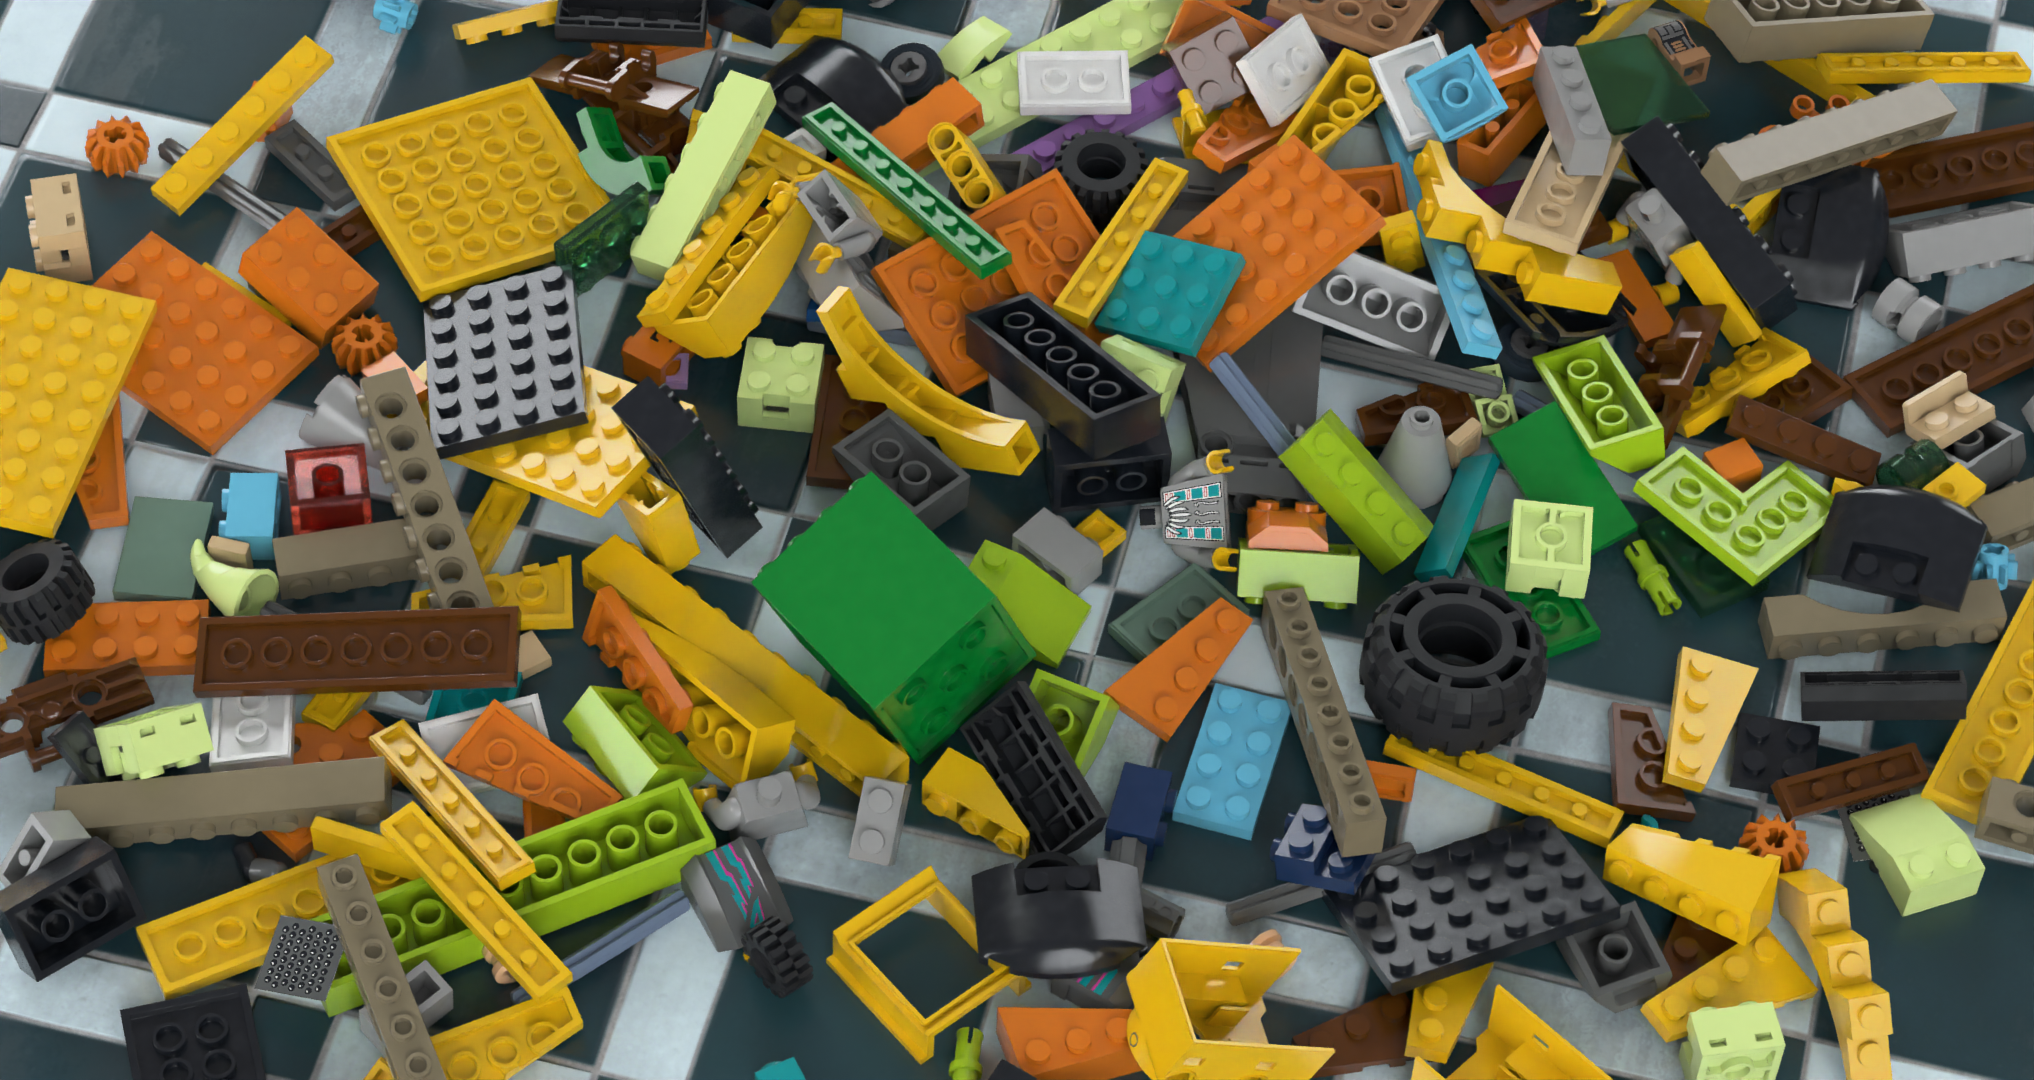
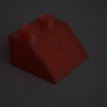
(328, 488)

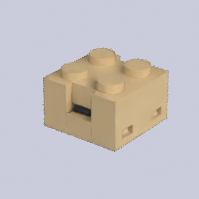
(59, 228)

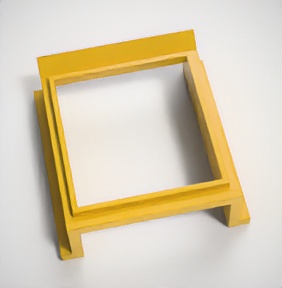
(881, 995)

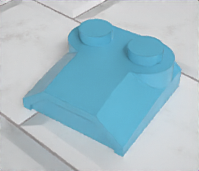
(1456, 94)

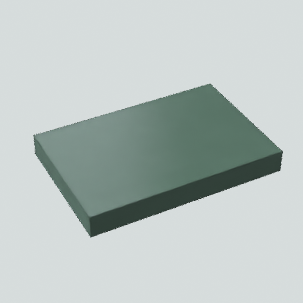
(158, 549)
(1168, 610)

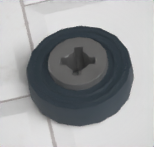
(925, 67)
(1518, 351)

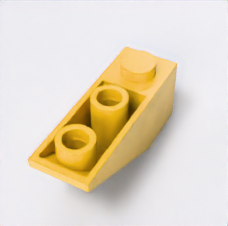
(971, 798)

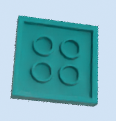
(1170, 293)

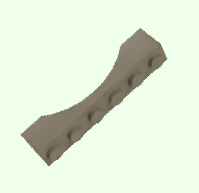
(1803, 627)

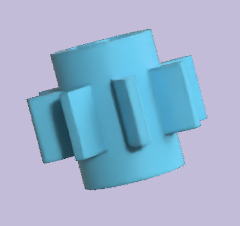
(395, 14)
(1996, 563)

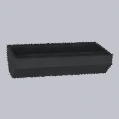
(633, 22)
(1883, 695)
(1035, 771)

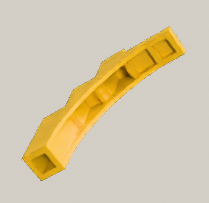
(1545, 276)
(879, 374)
(1858, 1006)

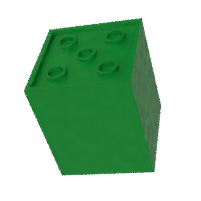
(894, 617)

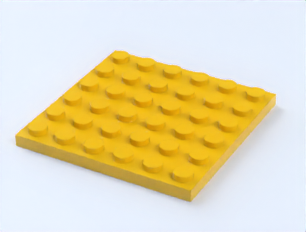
(469, 186)

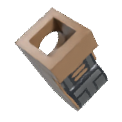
(1681, 51)

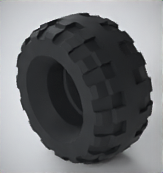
(1446, 703)

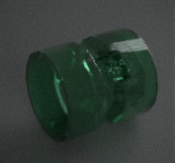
(1914, 468)

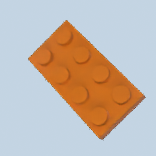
(155, 632)

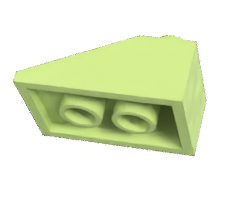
(1919, 853)

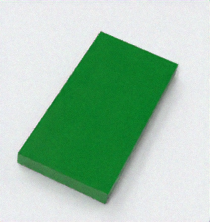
(1555, 467)
(1561, 619)

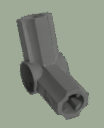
(1160, 915)

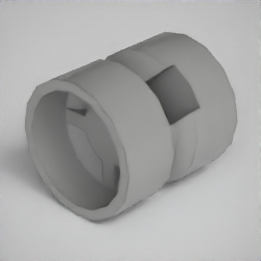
(1904, 309)

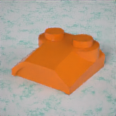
(1381, 188)
(1286, 527)

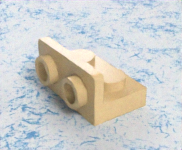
(1946, 412)

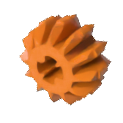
(117, 146)
(362, 342)
(1776, 839)

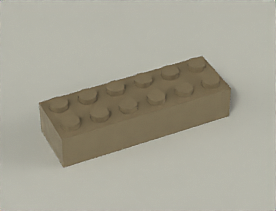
(1810, 27)

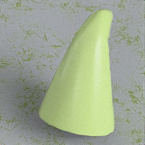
(230, 588)

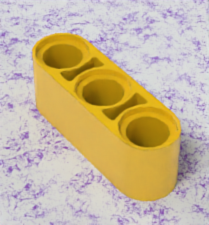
(958, 160)

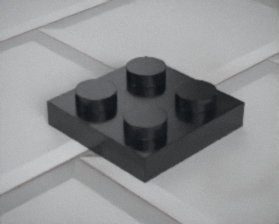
(1771, 751)

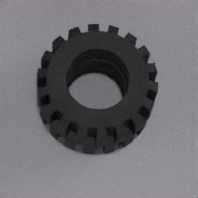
(1100, 156)
(42, 591)

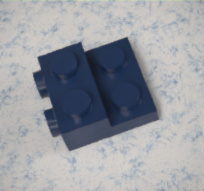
(1311, 855)

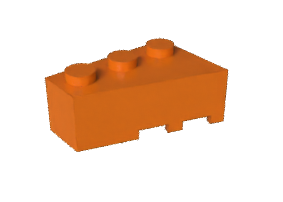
(1494, 146)
(1066, 1042)

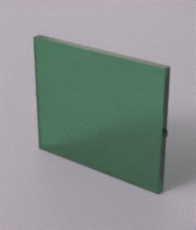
(1637, 84)

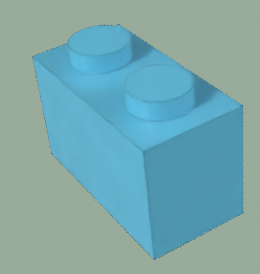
(252, 512)

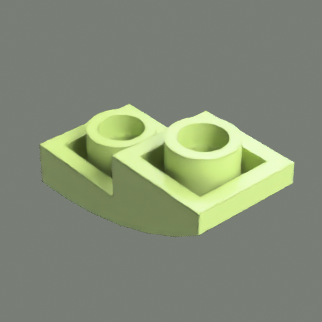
(972, 44)
(1492, 413)

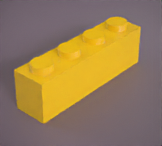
(1337, 104)
(1696, 880)

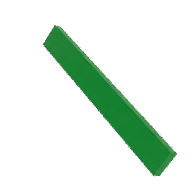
(907, 190)

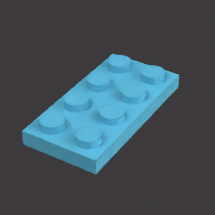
(1232, 762)

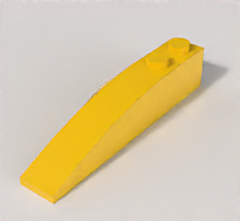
(743, 282)
(732, 722)

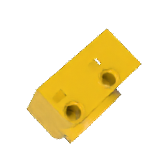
(1189, 990)
(1513, 1053)

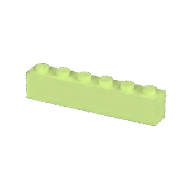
(705, 172)

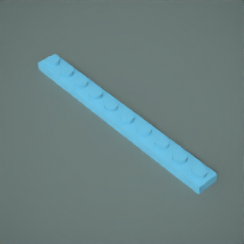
(1447, 259)

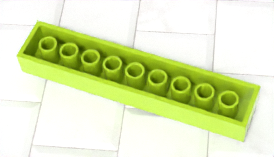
(578, 874)

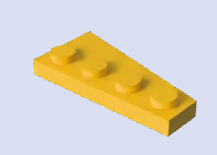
(1750, 375)
(540, 592)
(1702, 714)
(1741, 974)
(1441, 1013)
(507, 1039)

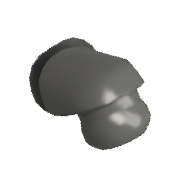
(254, 867)

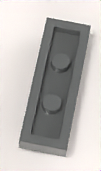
(310, 163)

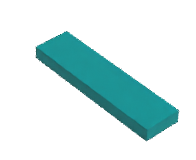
(1457, 517)

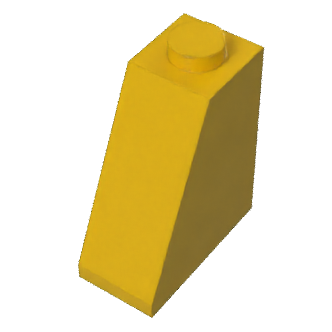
(660, 522)

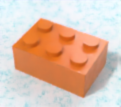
(308, 277)

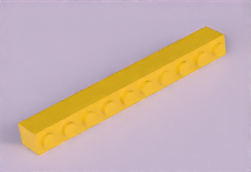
(823, 724)

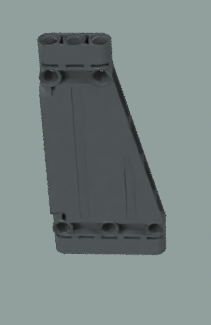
(1278, 361)

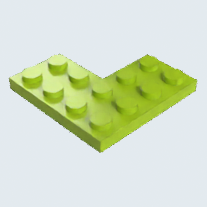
(1743, 530)

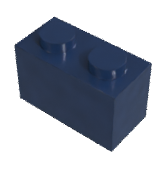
(1140, 807)

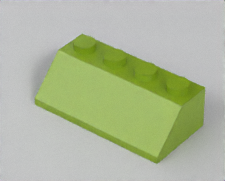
(1603, 404)
(1357, 492)

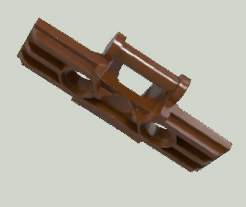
(621, 81)
(665, 134)
(1676, 362)
(57, 699)

